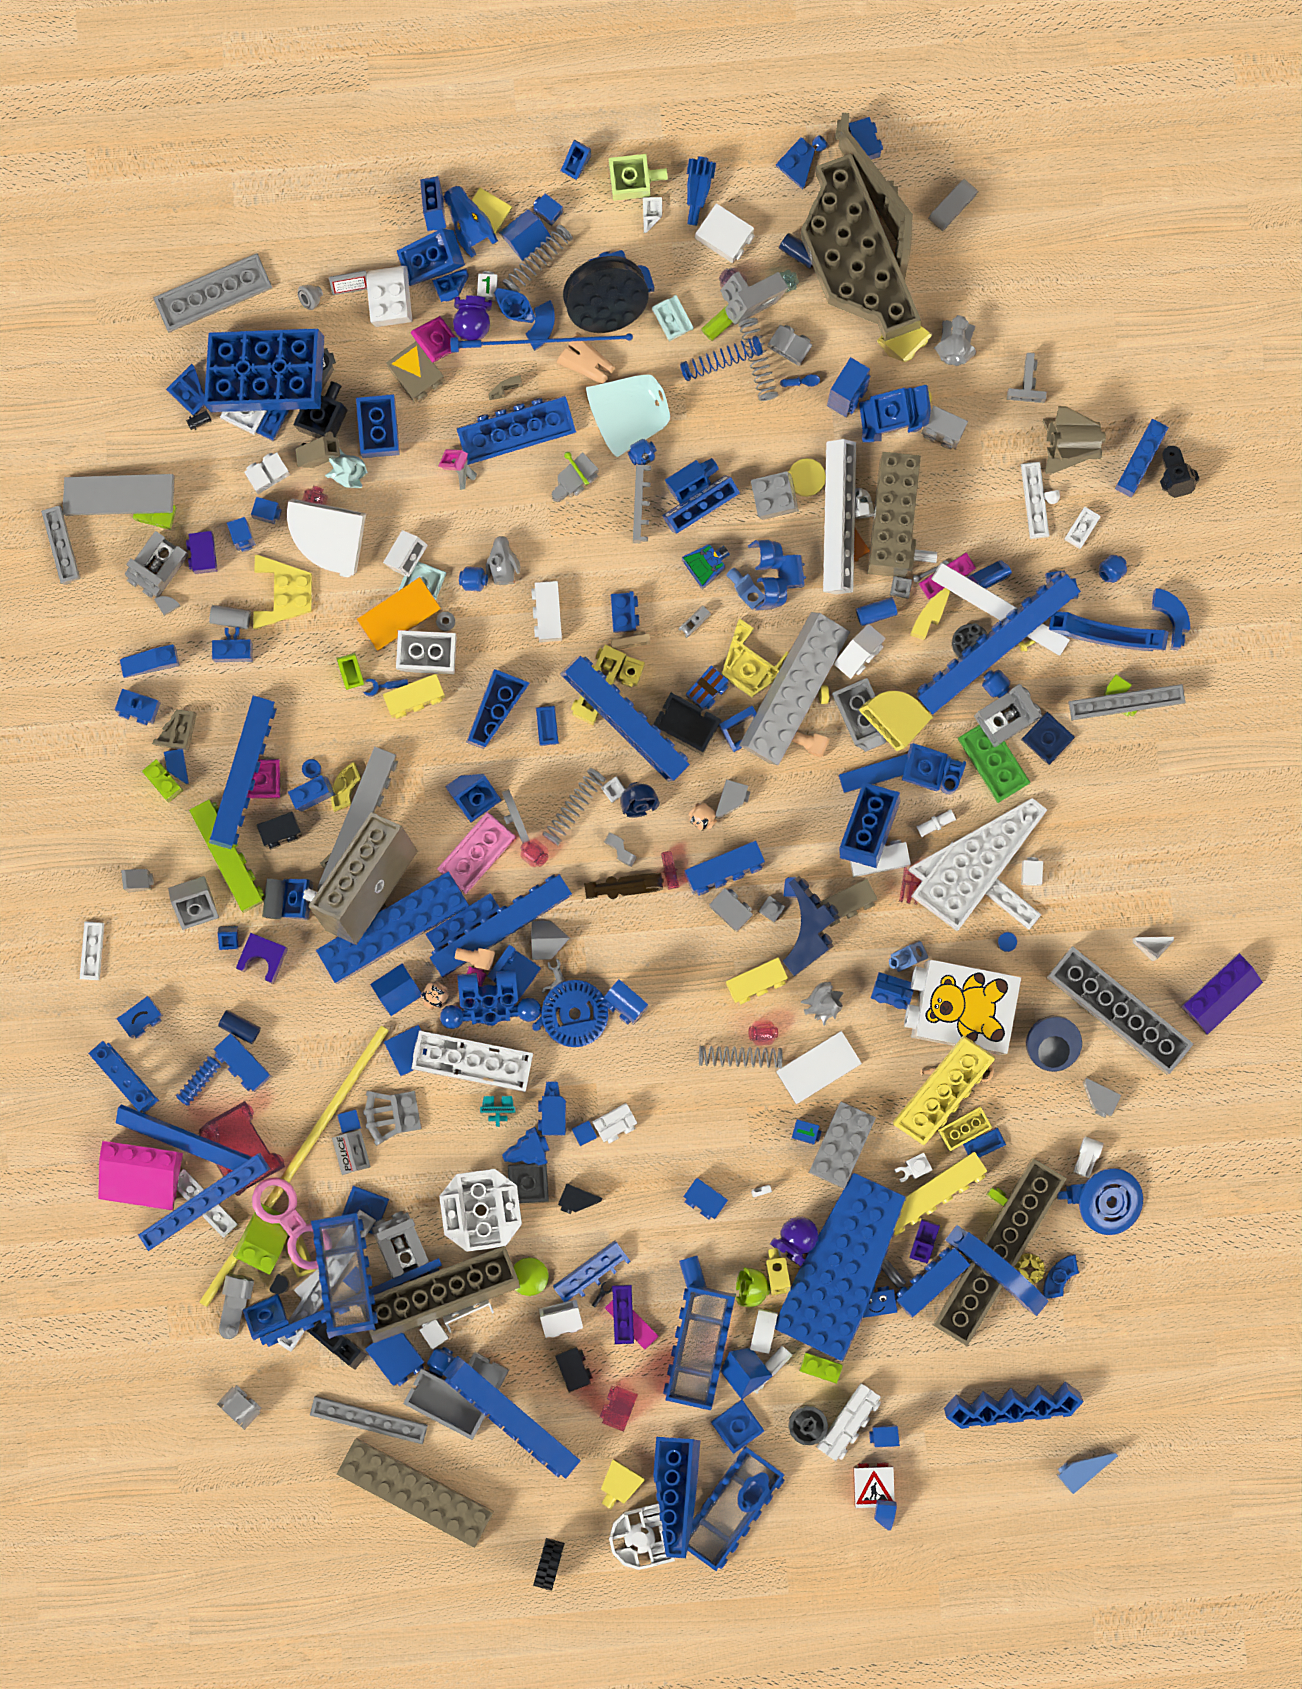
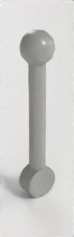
(916, 578)

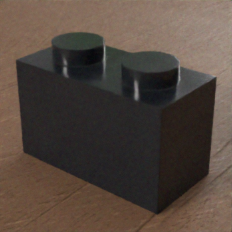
(279, 830)
(573, 1369)

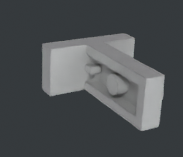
(1027, 394)

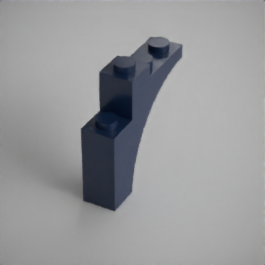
(815, 918)

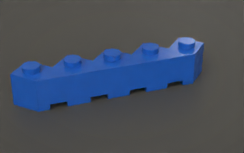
(1013, 1407)

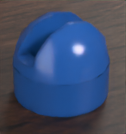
(820, 142)

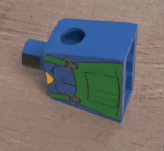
(705, 564)

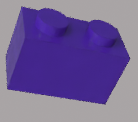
(202, 552)

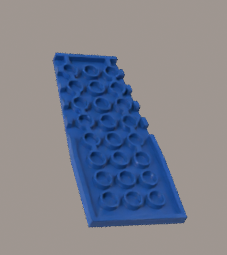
(842, 1269)

